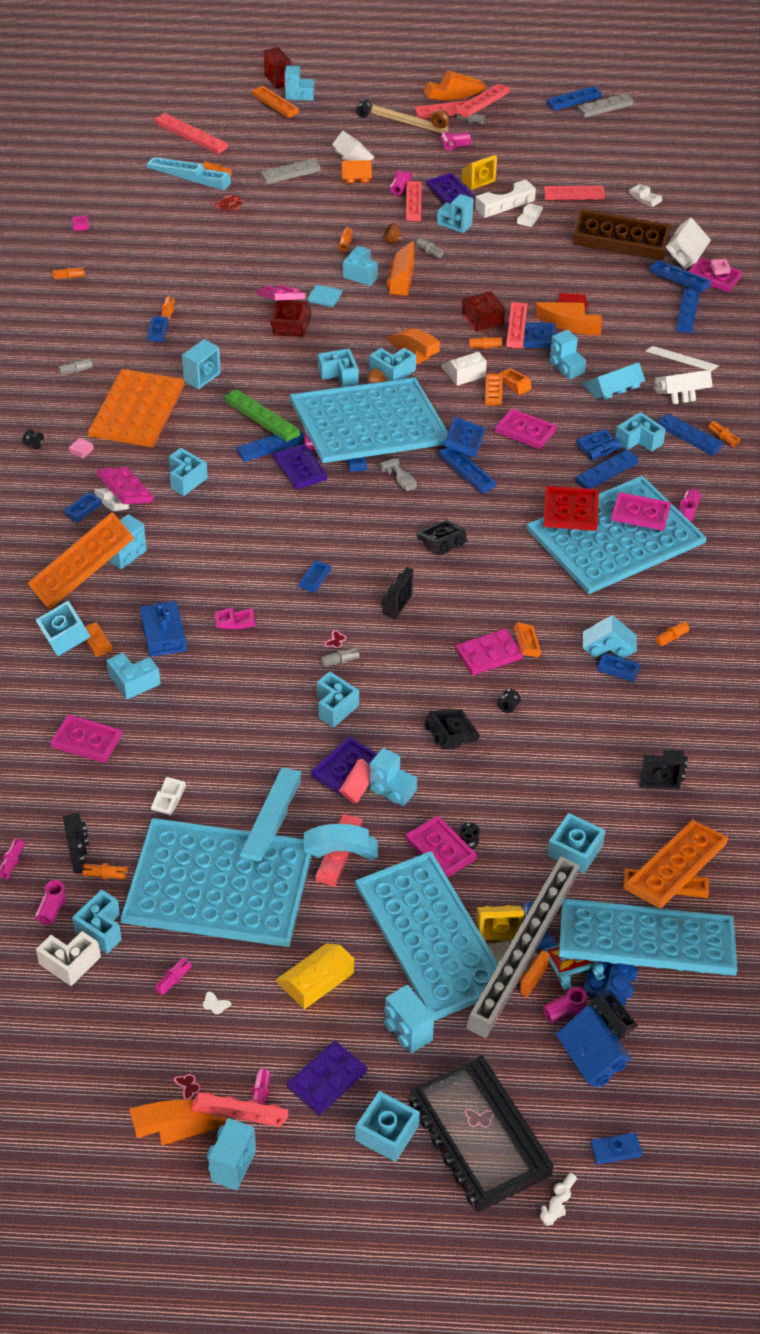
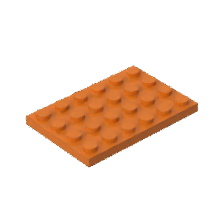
(137, 408)

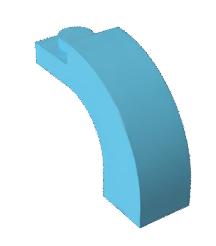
(340, 837)

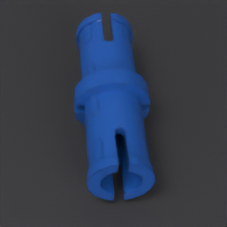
(604, 449)

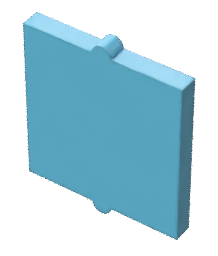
(324, 295)

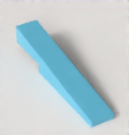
(191, 171)
(272, 814)

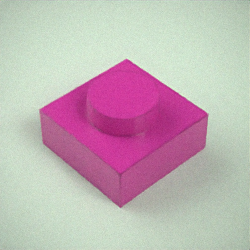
(80, 223)

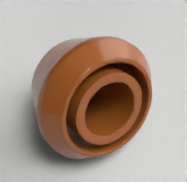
(440, 119)
(392, 234)
(375, 376)

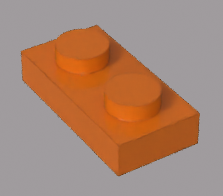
(527, 640)
(98, 641)
(537, 968)

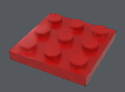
(571, 508)

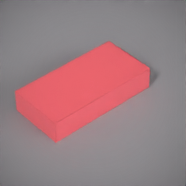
(356, 781)

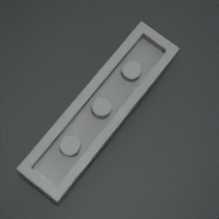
(605, 105)
(290, 171)

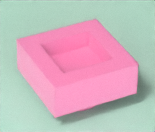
(720, 266)
(81, 448)

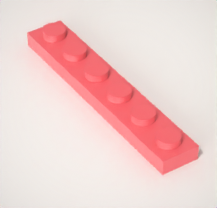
(482, 100)
(191, 133)

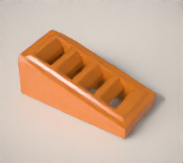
(517, 382)
(493, 388)

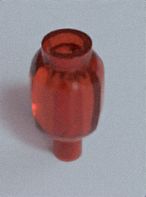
(229, 202)

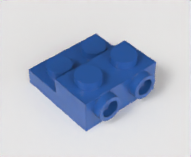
(617, 979)

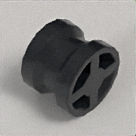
(363, 104)
(33, 439)
(509, 700)
(469, 834)

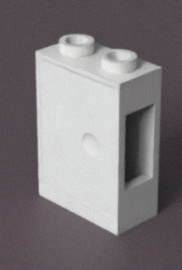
(688, 243)
(683, 383)

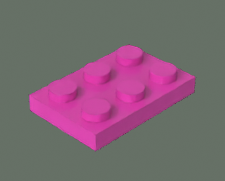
(723, 282)
(281, 292)
(525, 428)
(125, 485)
(641, 511)
(489, 651)
(86, 738)
(444, 843)

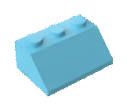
(615, 381)

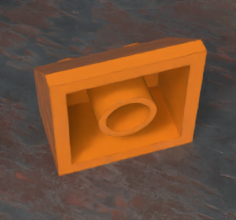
(356, 171)

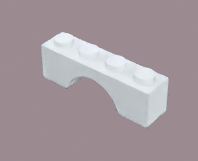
(491, 204)

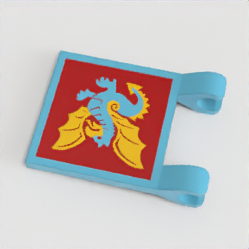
(564, 967)

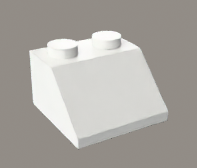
(351, 148)
(466, 368)

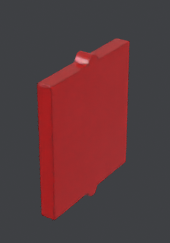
(573, 298)

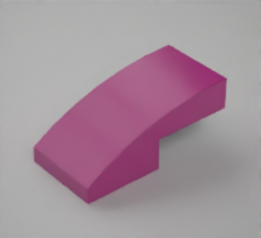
(235, 620)

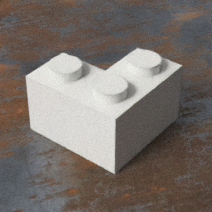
(69, 960)

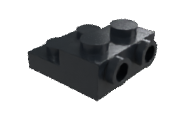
(443, 537)
(398, 594)
(450, 728)
(663, 770)
(76, 839)
(615, 1014)

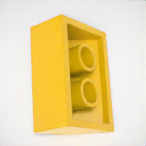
(317, 974)

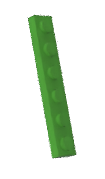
(262, 415)

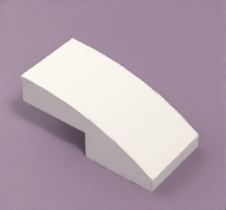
(643, 194)
(530, 215)
(110, 499)
(169, 796)

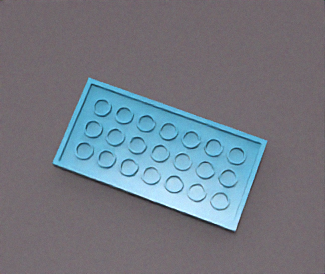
(430, 933)
(648, 937)

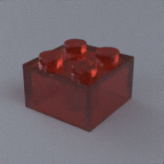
(275, 66)
(483, 311)
(291, 318)

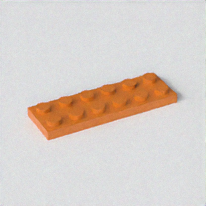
(80, 560)
(676, 863)

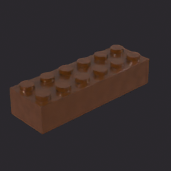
(621, 234)

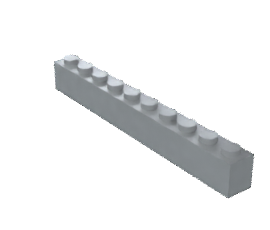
(522, 948)

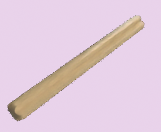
(406, 119)

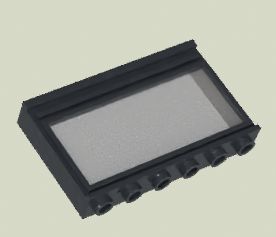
(480, 1134)

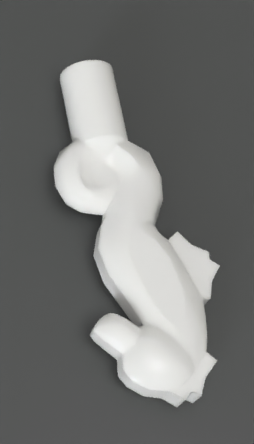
(556, 1208)

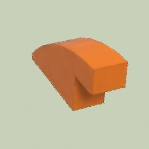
(454, 87)
(569, 317)
(417, 342)
(172, 1120)

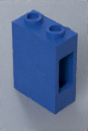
(163, 628)
(593, 1047)

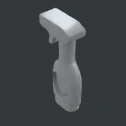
(404, 478)

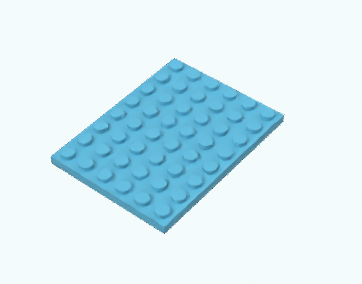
(369, 419)
(617, 548)
(201, 885)

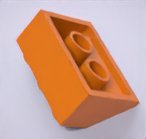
(401, 271)

